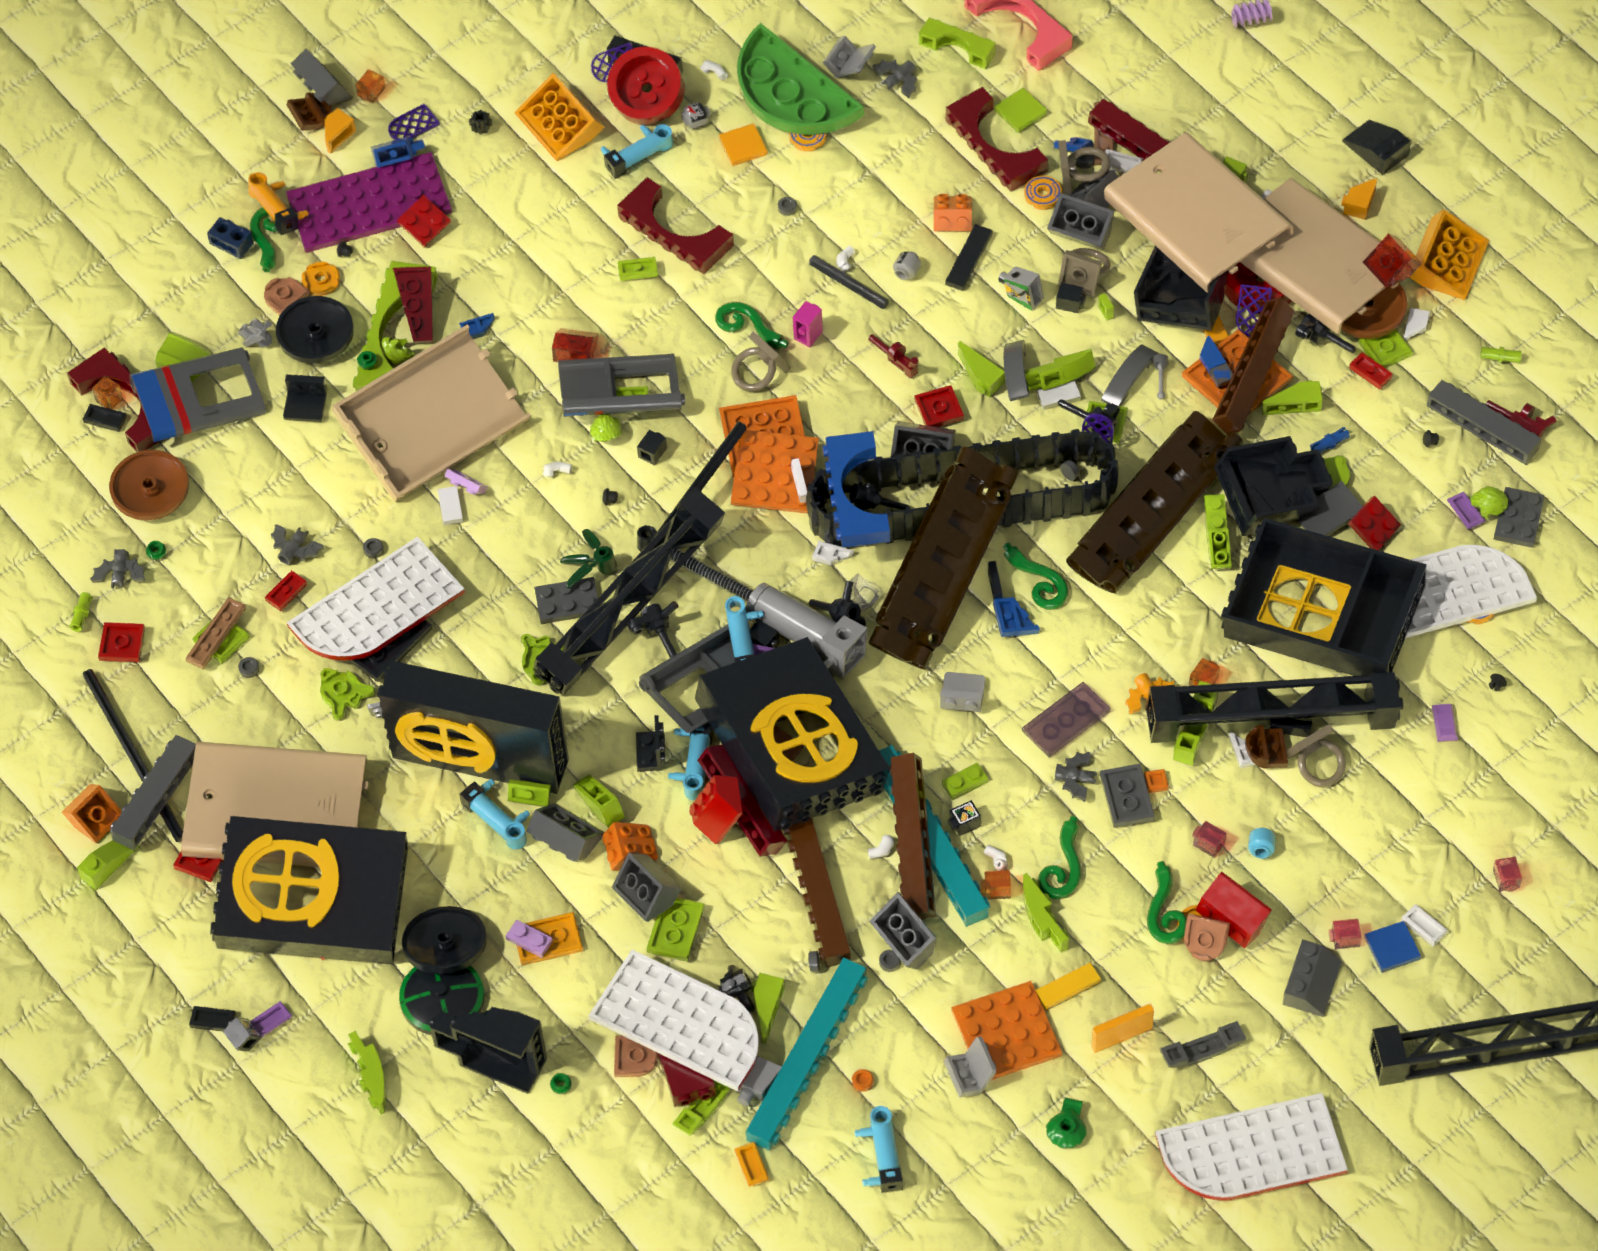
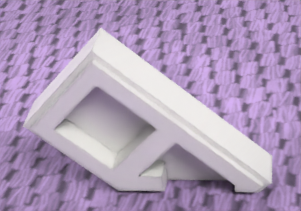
(1416, 322)
(830, 554)
(1240, 751)

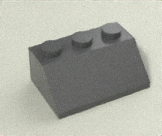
(319, 79)
(1094, 191)
(1081, 222)
(917, 437)
(564, 832)
(645, 886)
(905, 932)
(1311, 979)

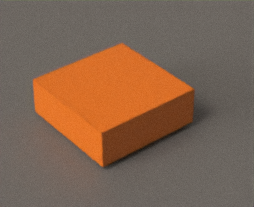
(1156, 780)

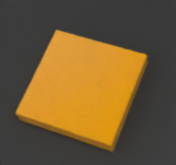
(743, 144)

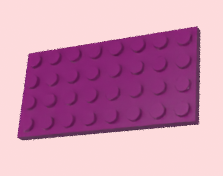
(365, 201)

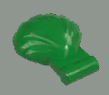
(1067, 1128)

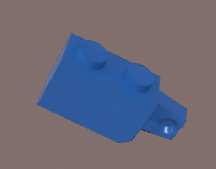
(395, 151)

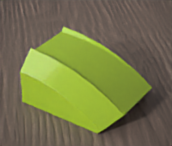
(179, 349)

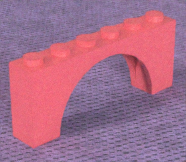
(1051, 38)

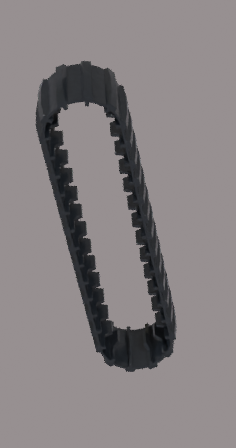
(1015, 453)

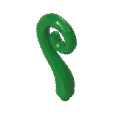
(268, 257)
(772, 338)
(1023, 564)
(1067, 837)
(1165, 883)

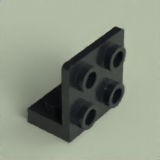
(305, 398)
(650, 748)

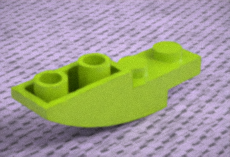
(1060, 371)
(1217, 531)
(1040, 916)
(371, 1071)

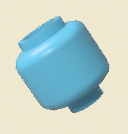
(1261, 843)

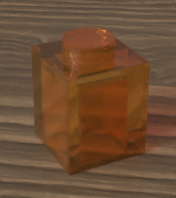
(370, 86)
(107, 393)
(1205, 671)
(996, 884)

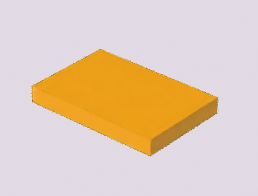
(564, 935)
(1122, 1028)

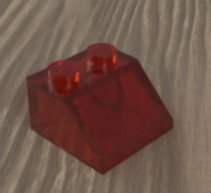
(1392, 261)
(573, 344)

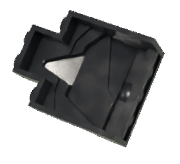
(1174, 298)
(1271, 482)
(494, 1044)

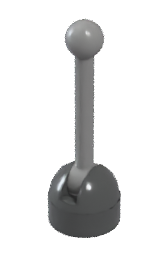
(1160, 363)

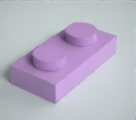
(458, 479)
(529, 938)

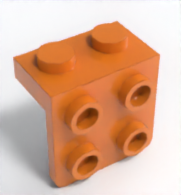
(952, 212)
(626, 838)

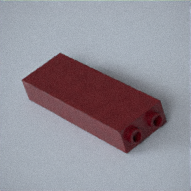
(685, 1083)

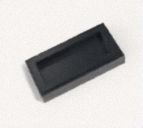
(104, 417)
(994, 580)
(211, 1018)

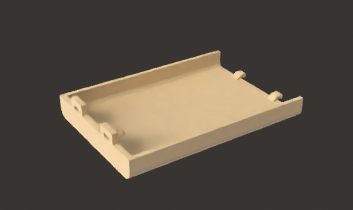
(1195, 210)
(1320, 261)
(429, 413)
(268, 785)

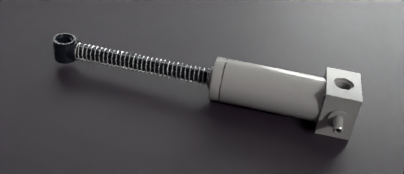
(837, 643)

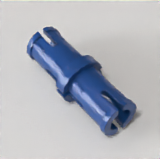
(1330, 440)

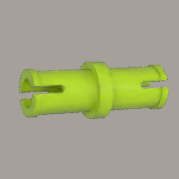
(1500, 354)
(81, 612)

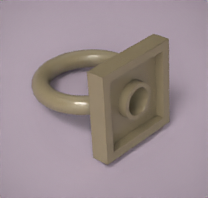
(1069, 169)
(1082, 270)
(767, 355)
(1311, 744)

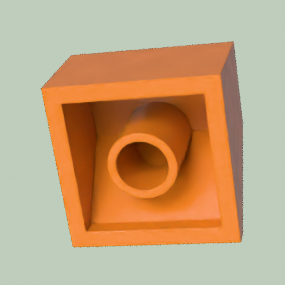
(92, 812)

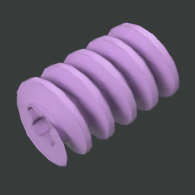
(1251, 11)

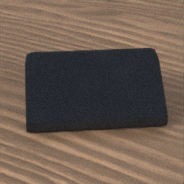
(1296, 727)

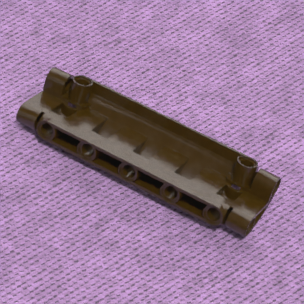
(1151, 504)
(943, 558)

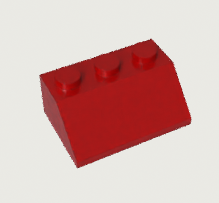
(717, 807)
(1233, 904)

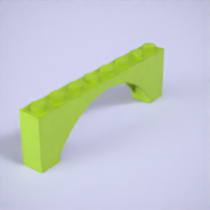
(386, 307)

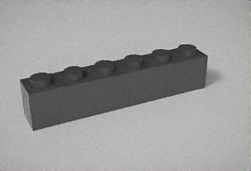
(1484, 422)
(153, 793)

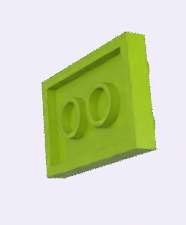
(676, 930)

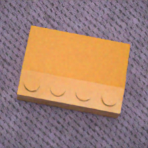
(558, 118)
(1449, 255)

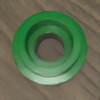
(366, 364)
(153, 546)
(560, 1078)

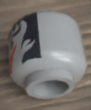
(695, 115)
(907, 265)

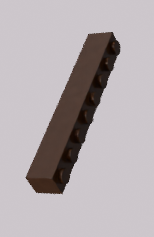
(1253, 365)
(912, 834)
(818, 893)

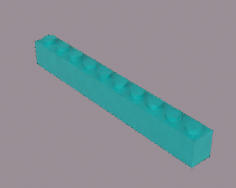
(946, 863)
(806, 1054)

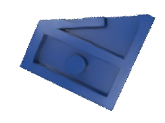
(1012, 618)

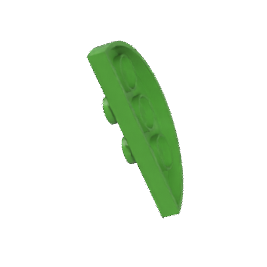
(789, 90)

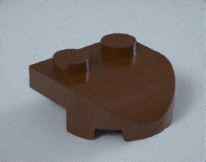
(309, 111)
(1266, 747)

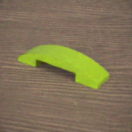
(700, 1110)

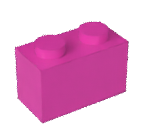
(807, 324)

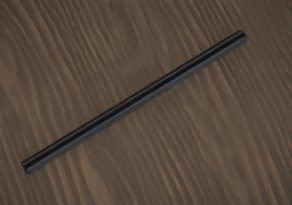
(710, 468)
(129, 747)

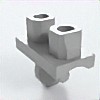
(255, 333)

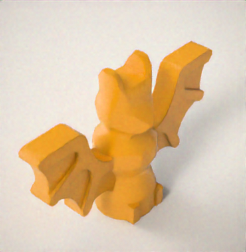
(1143, 683)

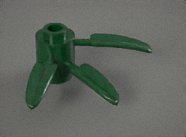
(603, 558)

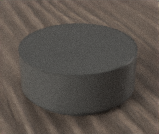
(1085, 161)
(787, 206)
(1069, 470)
(373, 548)
(248, 667)
(889, 961)
(814, 963)

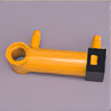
(285, 218)

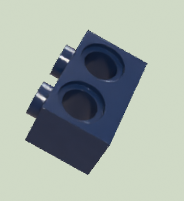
(230, 237)

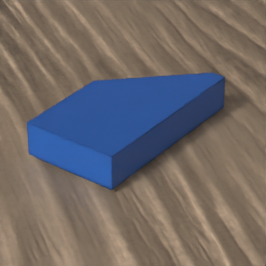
(1075, 143)
(478, 325)
(1210, 355)

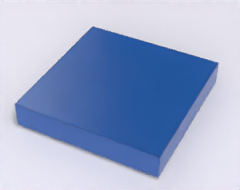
(1392, 946)

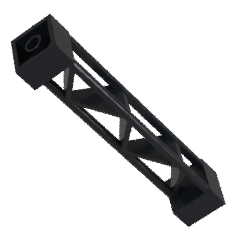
(639, 582)
(1174, 706)
(1395, 1067)

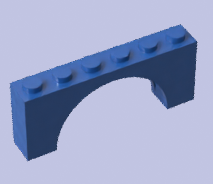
(855, 525)

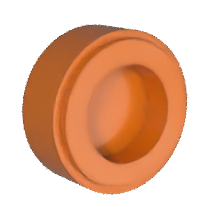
(862, 1080)

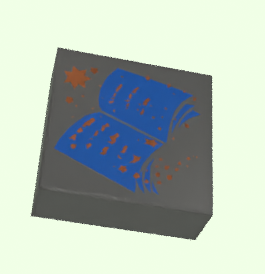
(1221, 375)

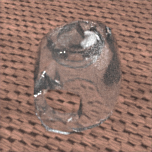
(864, 592)

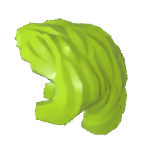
(395, 350)
(605, 428)
(1490, 501)

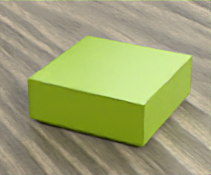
(1105, 306)

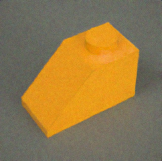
(337, 129)
(1359, 199)

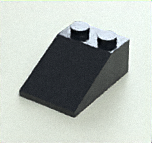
(1378, 145)

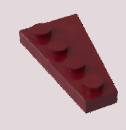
(416, 296)

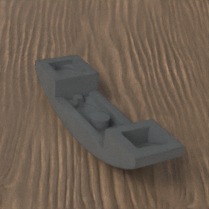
(1015, 370)
(1128, 374)
(1203, 1048)

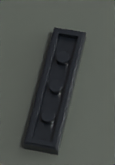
(968, 257)

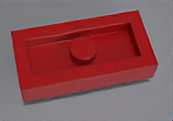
(1370, 370)
(286, 590)

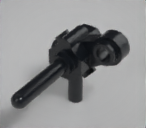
(1316, 331)
(1110, 411)
(868, 497)
(841, 606)
(656, 623)
(736, 985)

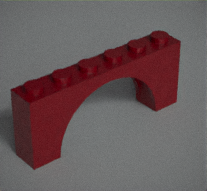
(1010, 168)
(698, 251)
(106, 364)

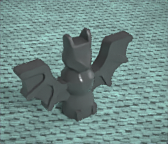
(900, 73)
(292, 547)
(119, 566)
(1071, 775)

